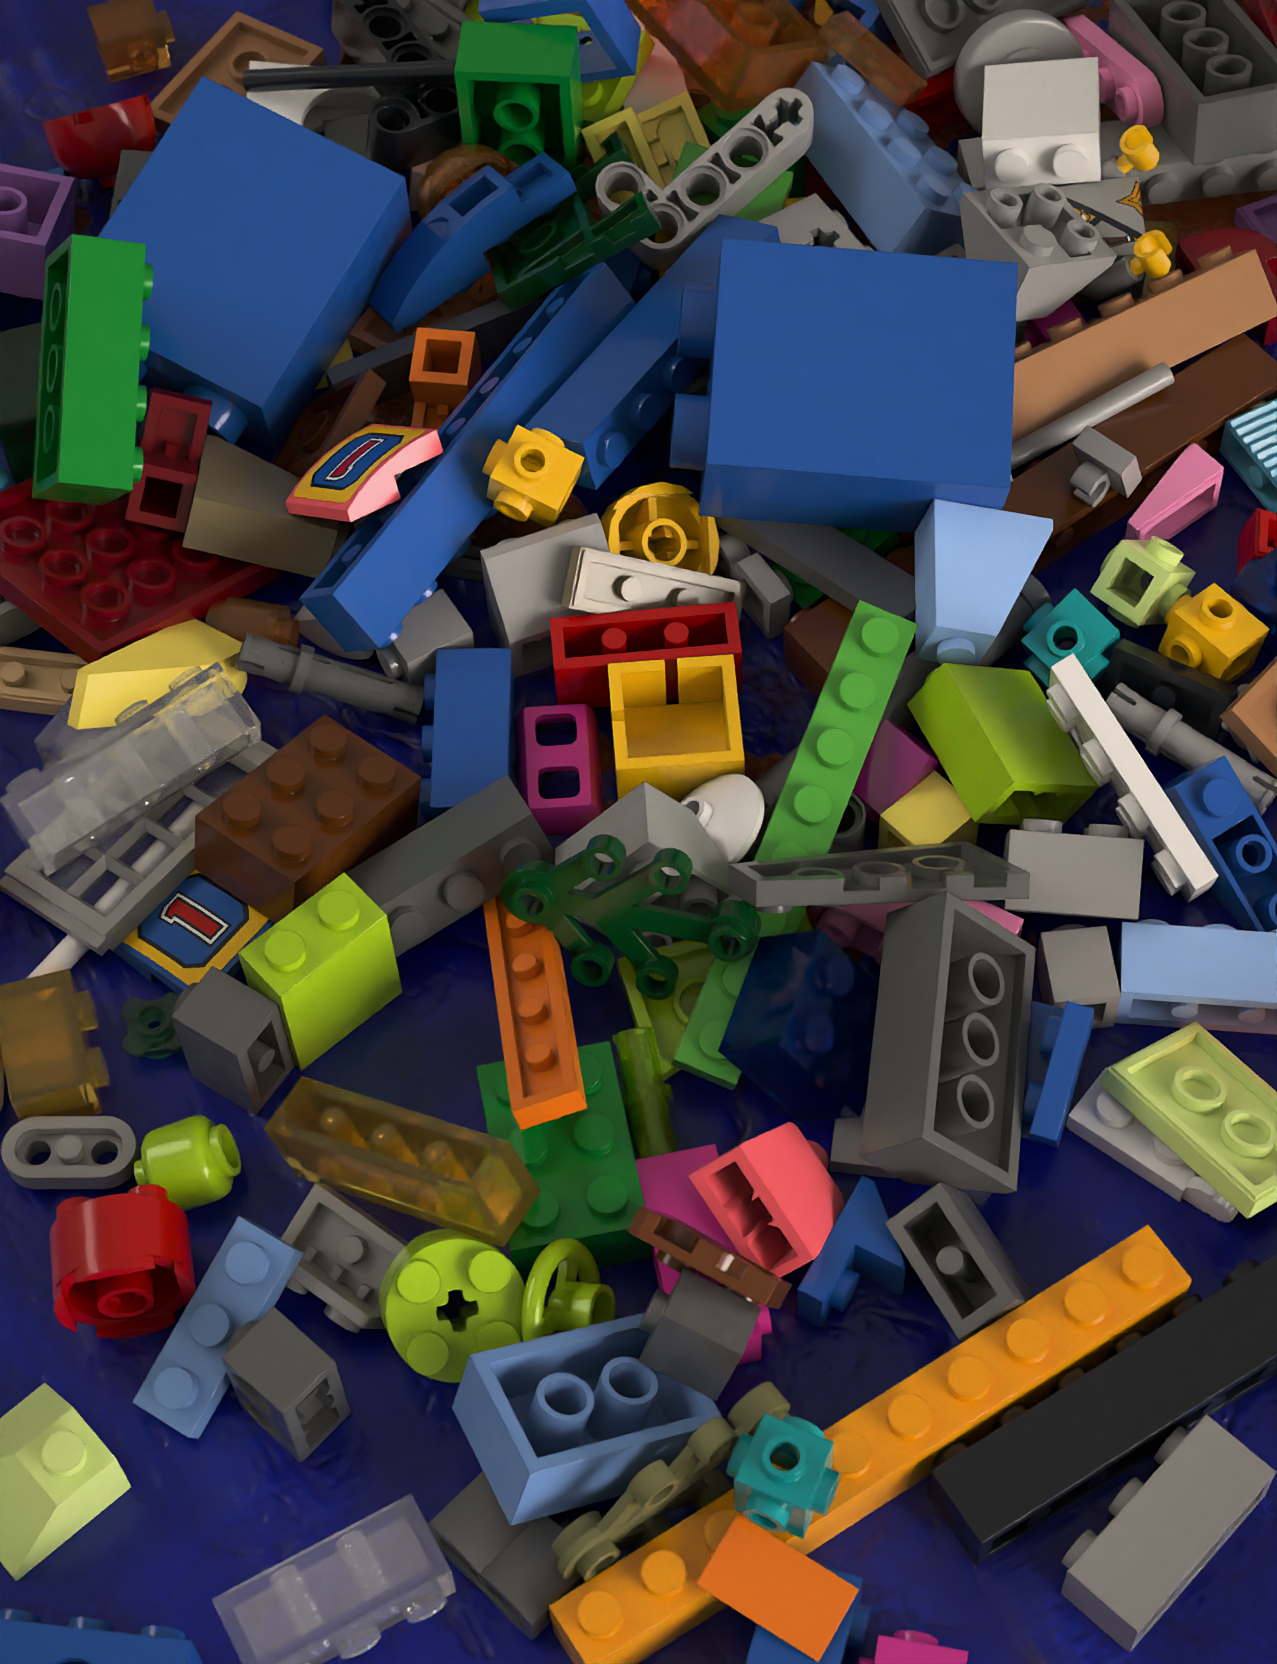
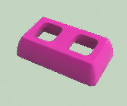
(583, 756)

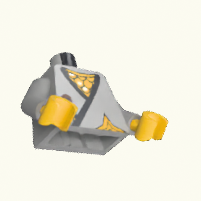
(1117, 214)

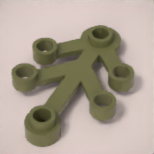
(638, 1516)

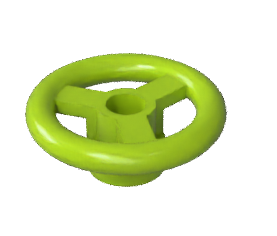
(571, 1302)

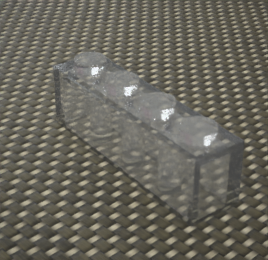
(130, 767)

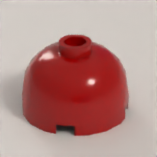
(92, 140)

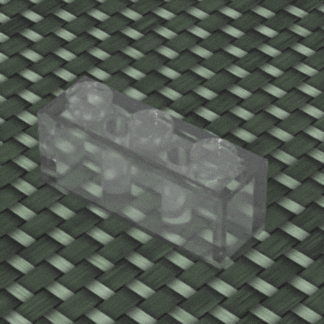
(340, 1591)

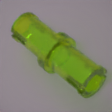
(645, 1092)

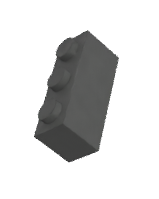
(452, 863)

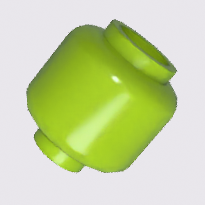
(190, 1161)

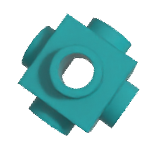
(1071, 621)
(778, 1497)

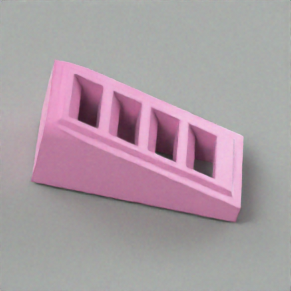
(1179, 498)

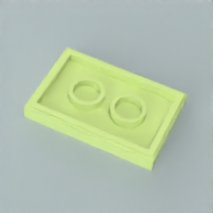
(1206, 1112)

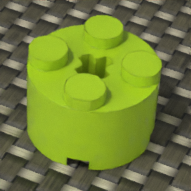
(421, 1282)

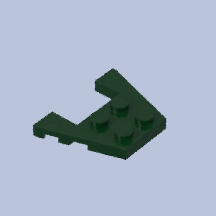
(568, 238)

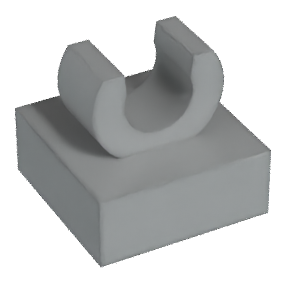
(1102, 466)

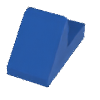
(853, 1248)

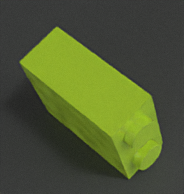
(1001, 744)
(325, 967)

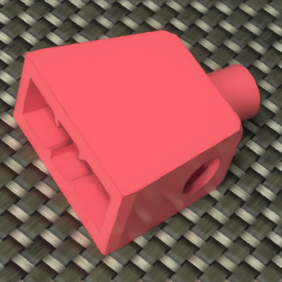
(773, 1198)

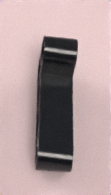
(408, 121)

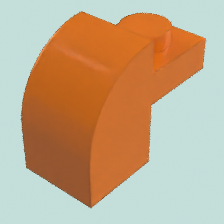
(442, 373)

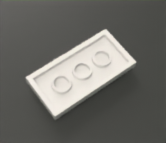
(1114, 759)

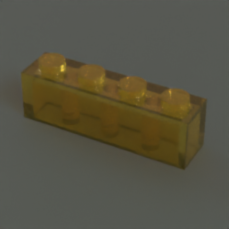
(403, 1160)

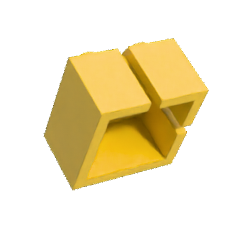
(675, 743)

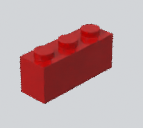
(590, 642)

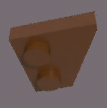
(690, 1249)

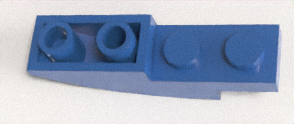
(448, 245)

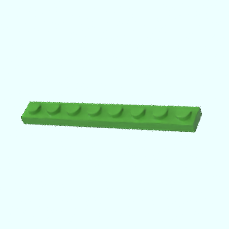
(807, 808)

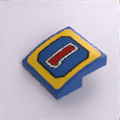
(192, 932)

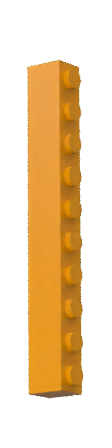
(886, 1444)

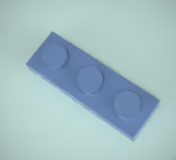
(236, 1289)

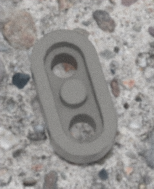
(74, 1150)

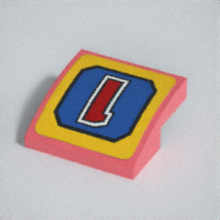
(360, 472)

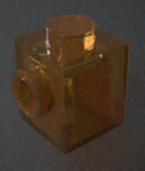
(131, 37)

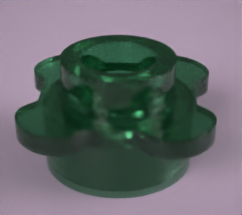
(149, 1042)

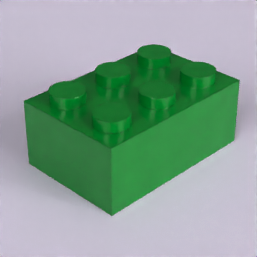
(521, 90)
(578, 1164)

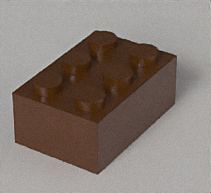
(305, 818)

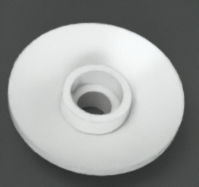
(729, 812)

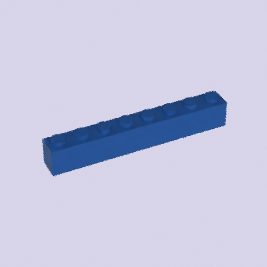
(407, 544)

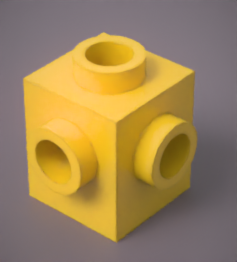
(531, 475)
(1213, 634)

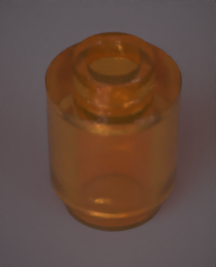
(261, 618)

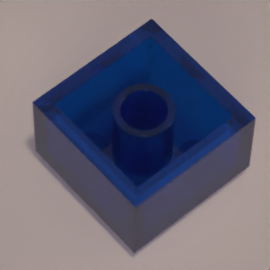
(805, 1026)

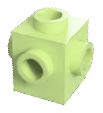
(1126, 577)

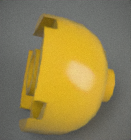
(662, 527)

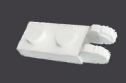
(1124, 1138)

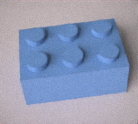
(573, 1417)

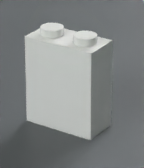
(1041, 123)

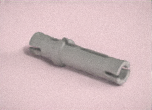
(1179, 742)

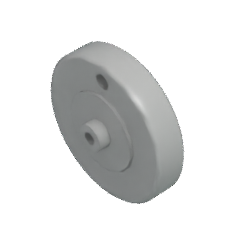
(1007, 39)

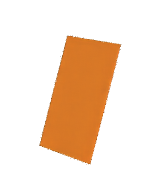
(777, 1587)

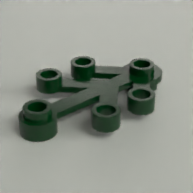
(622, 915)

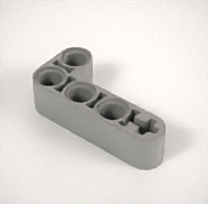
(716, 174)

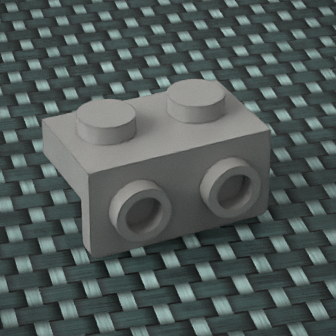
(342, 1257)

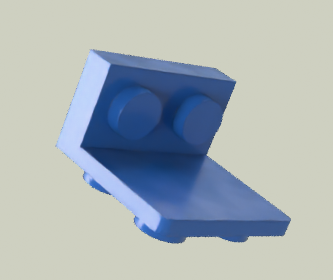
(1052, 1068)

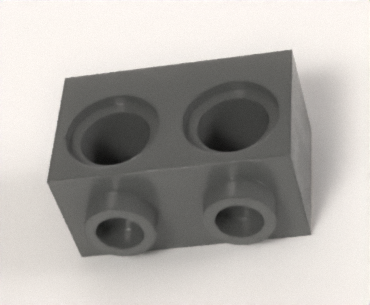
(286, 1383)

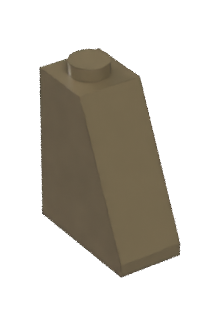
(244, 516)

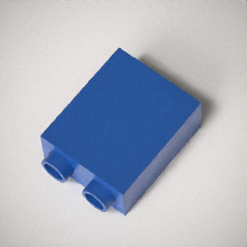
(256, 257)
(847, 385)

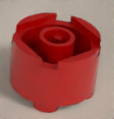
(121, 1262)

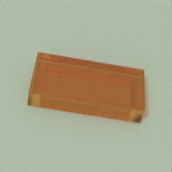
(872, 58)

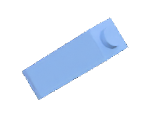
(969, 576)

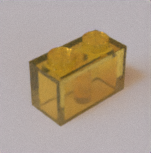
(49, 1047)

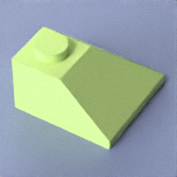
(50, 1478)

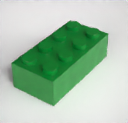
(91, 370)

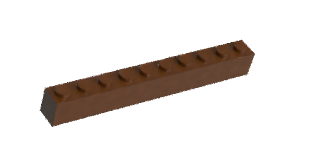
(1155, 430)

